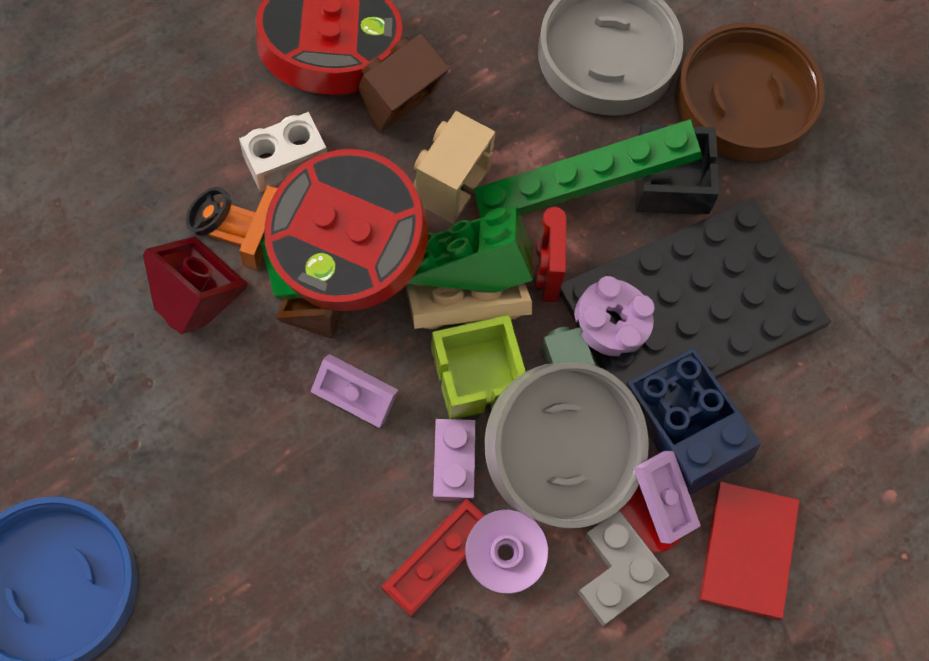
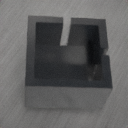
(682, 187)

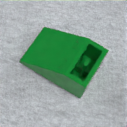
(479, 254)

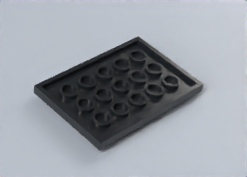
(713, 289)

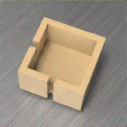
(455, 160)

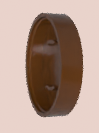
(753, 88)

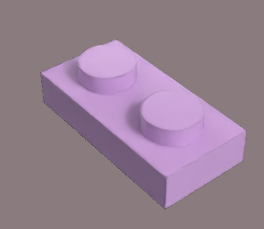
(354, 390)
(454, 460)
(667, 497)

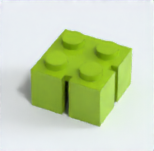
(476, 364)

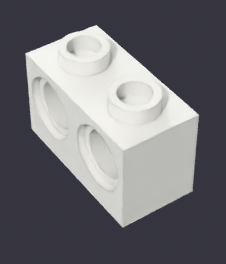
(279, 142)

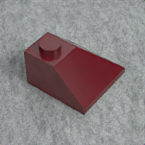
(189, 283)

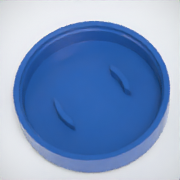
(62, 581)

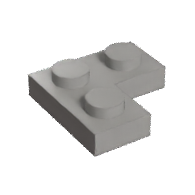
(631, 569)

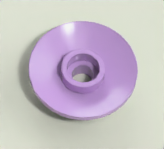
(527, 545)

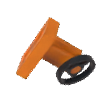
(232, 223)

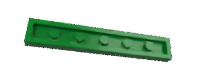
(592, 170)

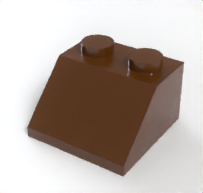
(401, 80)

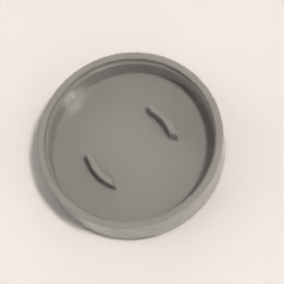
(610, 53)
(566, 444)

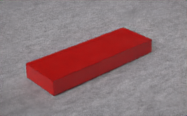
(433, 561)

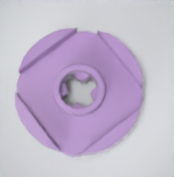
(628, 302)

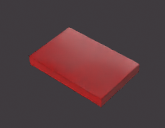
(749, 551)

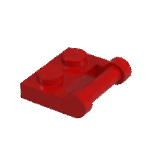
(551, 254)

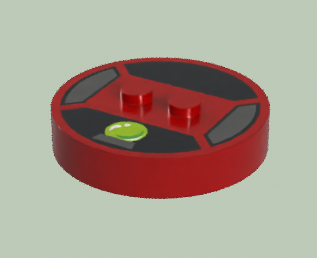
(325, 42)
(346, 230)

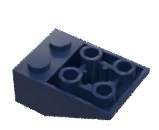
(694, 419)

